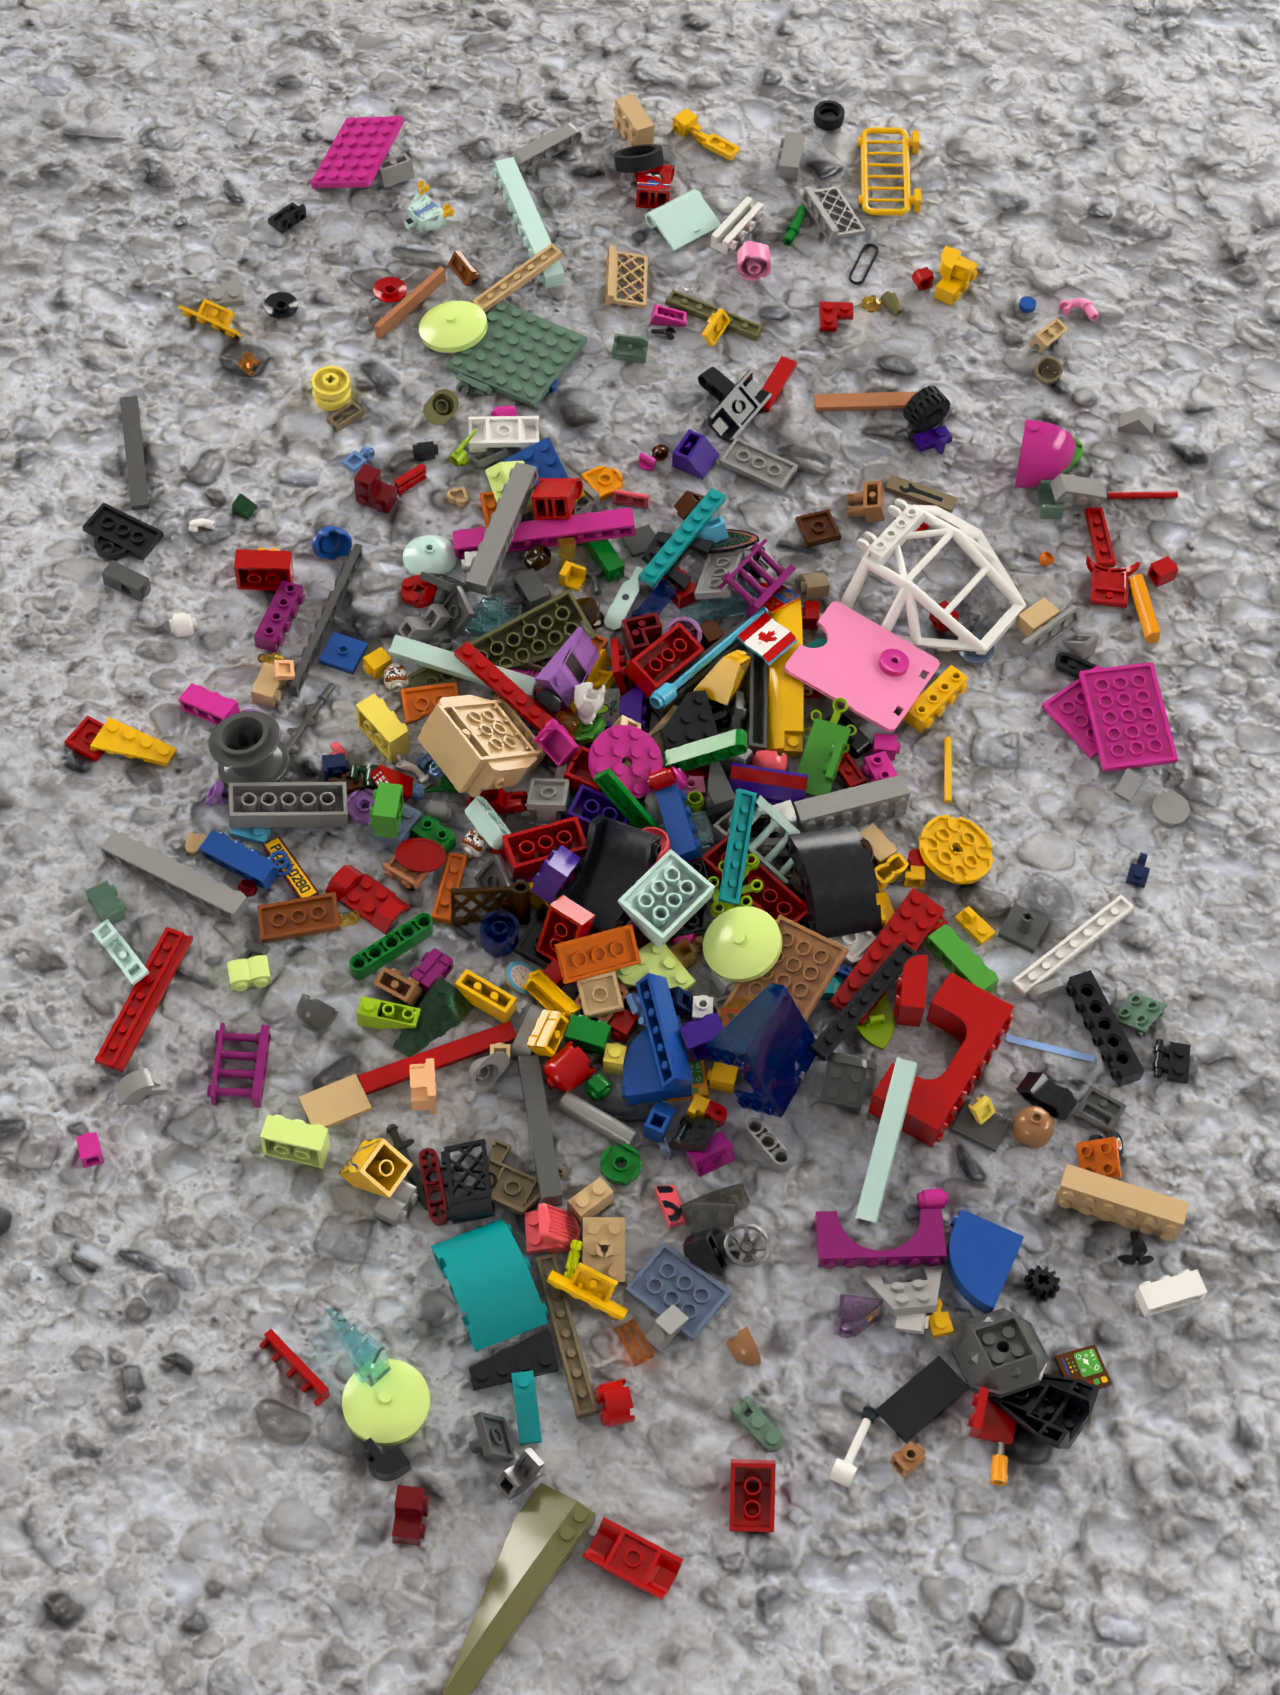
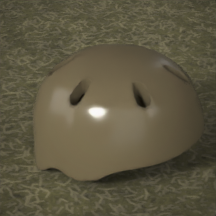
(1047, 375)

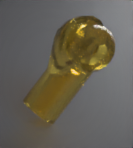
(270, 658)
(348, 920)

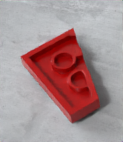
(618, 665)

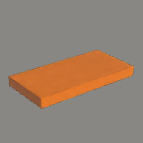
(597, 953)

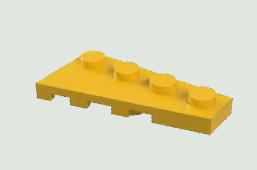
(127, 741)

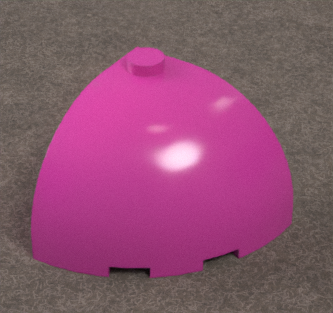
(1043, 453)

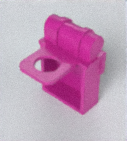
(556, 742)

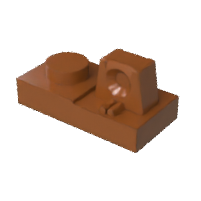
(463, 268)

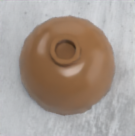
(1033, 1127)

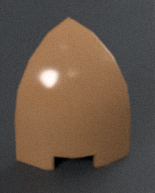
(744, 1348)

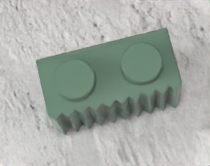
(105, 903)

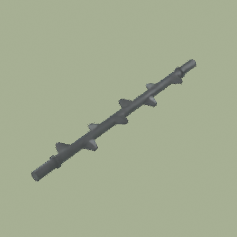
(308, 721)

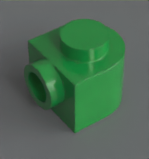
(598, 1087)

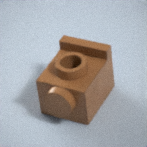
(907, 1465)

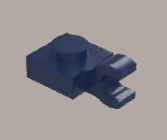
(1137, 872)

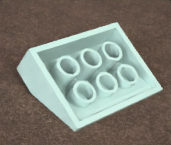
(666, 898)

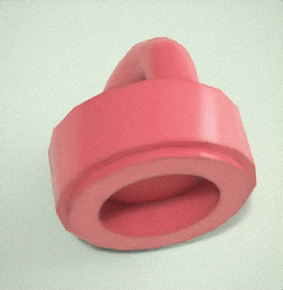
(337, 748)

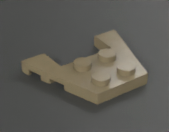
(514, 1188)

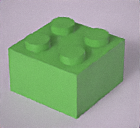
(387, 810)

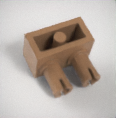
(873, 502)

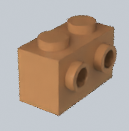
(398, 986)

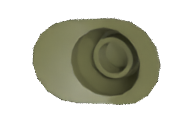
(441, 406)

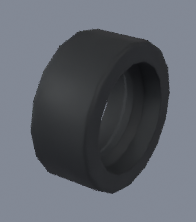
(829, 123)

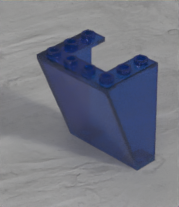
(770, 1047)

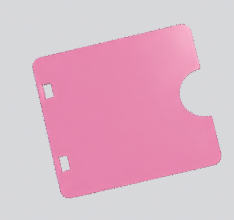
(851, 670)

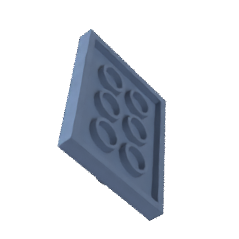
(671, 1280)

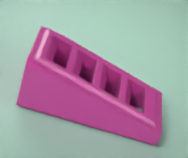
(663, 316)

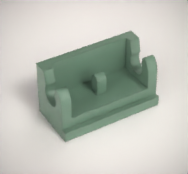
(630, 348)

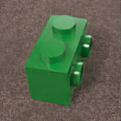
(432, 829)
(588, 1033)

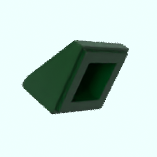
(243, 507)

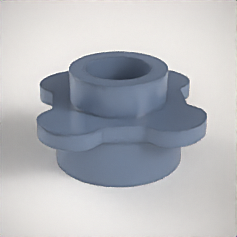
(665, 1149)

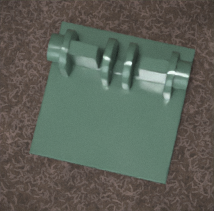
(1140, 1013)

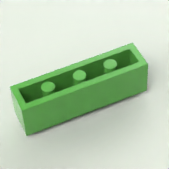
(960, 959)

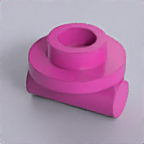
(647, 462)

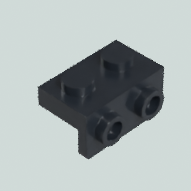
(287, 217)

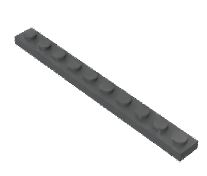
(324, 623)

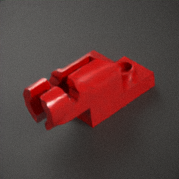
(504, 802)

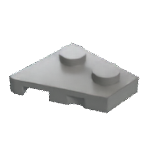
(228, 294)

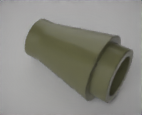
(891, 302)

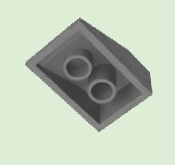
(719, 794)

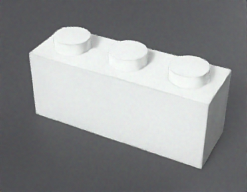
(1170, 1292)

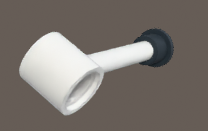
(843, 1470)

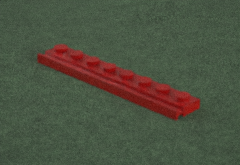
(144, 1000)

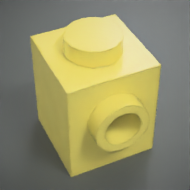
(614, 1058)

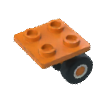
(1101, 1154)

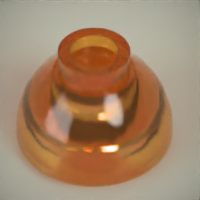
(568, 720)

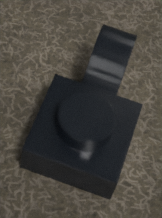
(759, 826)

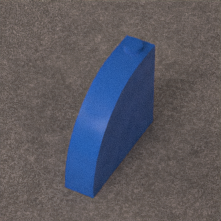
(642, 1076)
(980, 1258)

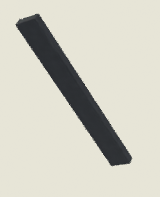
(862, 1002)

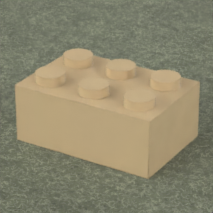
(633, 121)

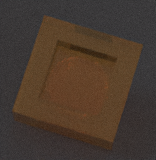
(249, 363)

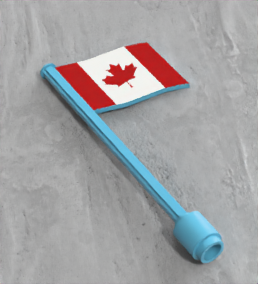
(758, 634)

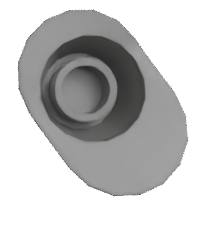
(487, 1070)

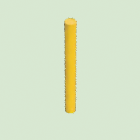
(947, 770)

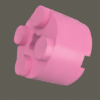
(753, 261)

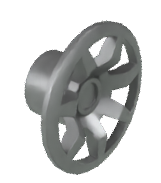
(746, 1247)

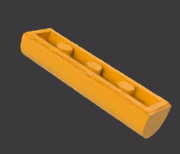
(1144, 608)

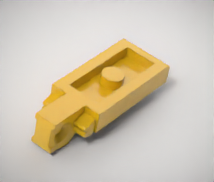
(718, 145)

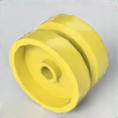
(331, 388)

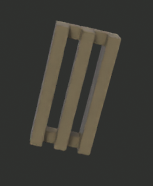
(347, 418)

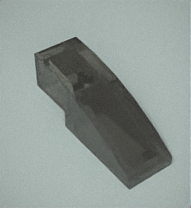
(732, 1194)

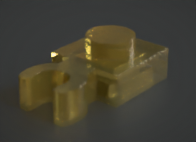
(566, 549)

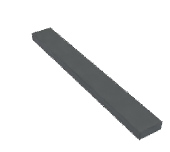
(134, 453)

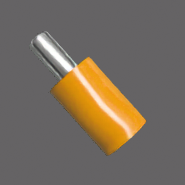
(999, 1466)

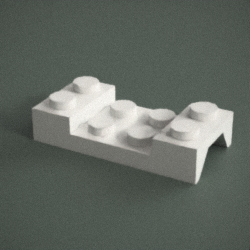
(503, 432)

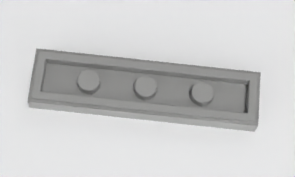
(1050, 631)

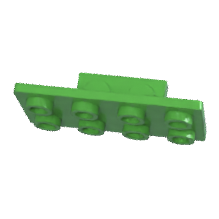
(823, 755)

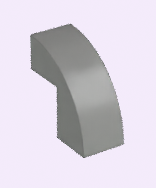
(422, 627)

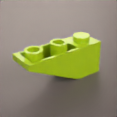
(385, 1014)

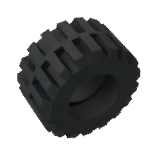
(926, 409)

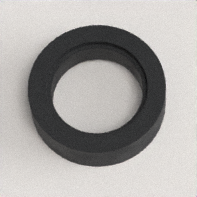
(638, 158)

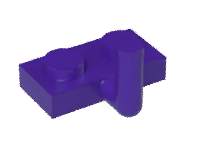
(933, 438)

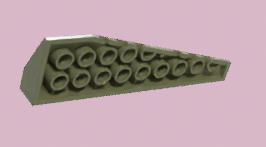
(542, 627)
(531, 1558)

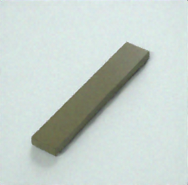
(704, 310)

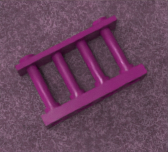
(763, 593)
(257, 1075)

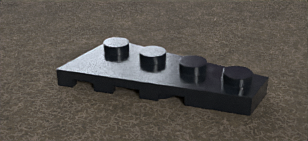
(531, 1354)

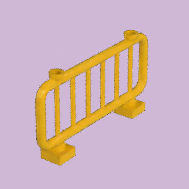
(908, 198)

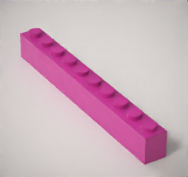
(584, 527)

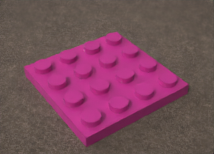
(1071, 715)

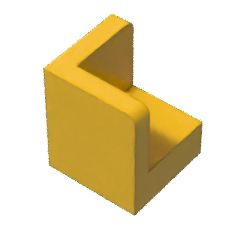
(572, 576)

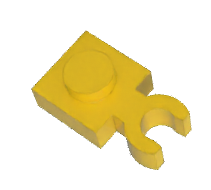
(940, 1322)

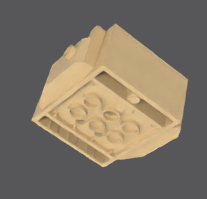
(480, 743)

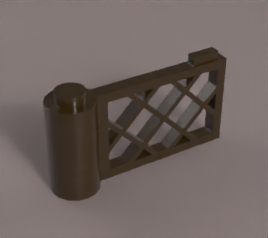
(517, 901)

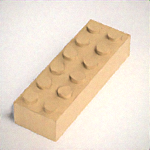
(1121, 1203)

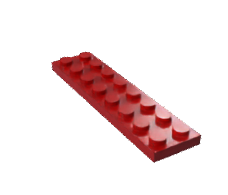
(908, 924)

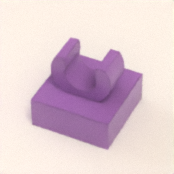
(215, 793)

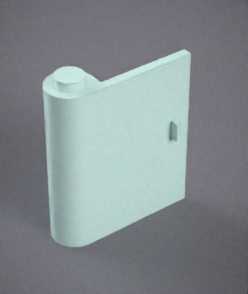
(683, 219)

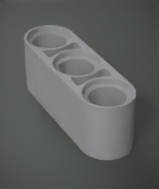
(519, 1046)
(771, 1153)

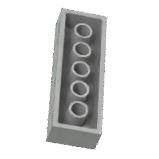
(287, 804)
(853, 805)

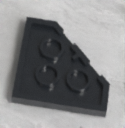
(690, 721)

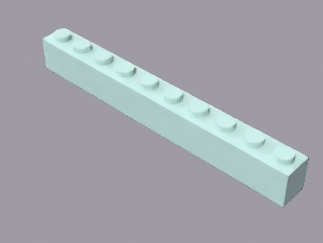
(526, 217)

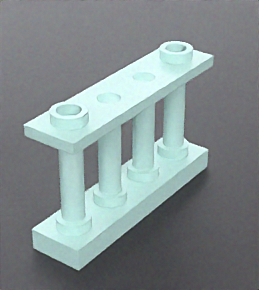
(777, 820)

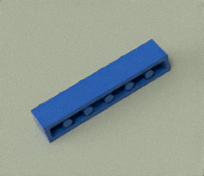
(664, 1032)

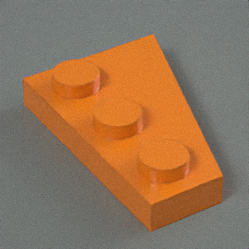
(421, 701)

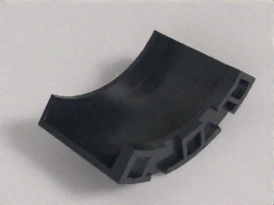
(611, 866)
(836, 881)

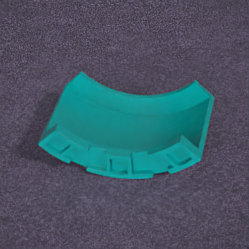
(490, 1284)

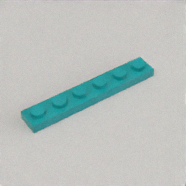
(737, 847)

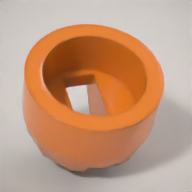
(1046, 559)

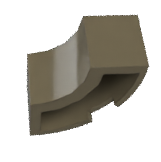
(812, 585)

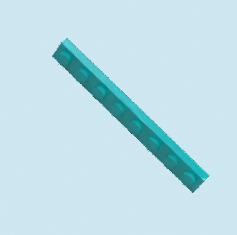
(682, 538)

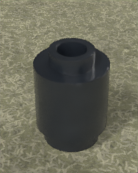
(425, 450)
(548, 701)

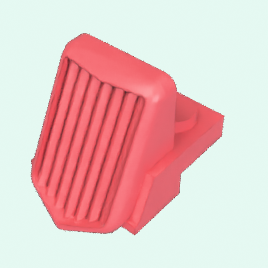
(550, 1230)

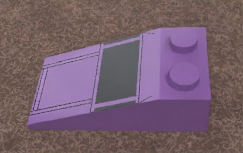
(569, 667)

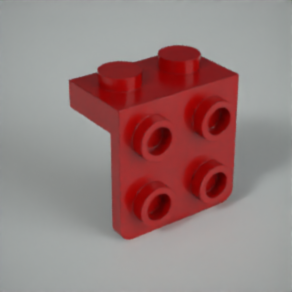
(989, 1421)

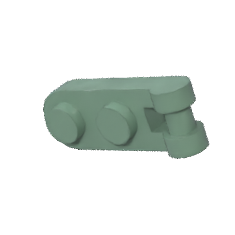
(758, 1425)

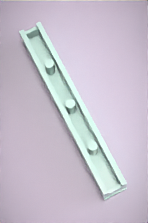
(447, 663)
(886, 1141)

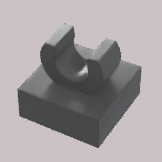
(255, 947)

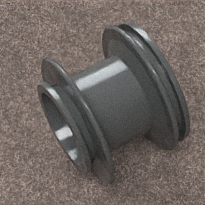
(249, 749)

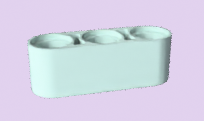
(487, 822)

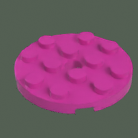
(635, 746)

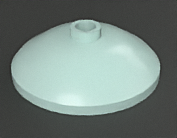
(429, 554)

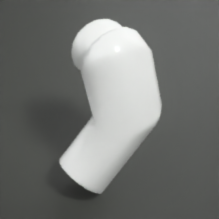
(204, 523)

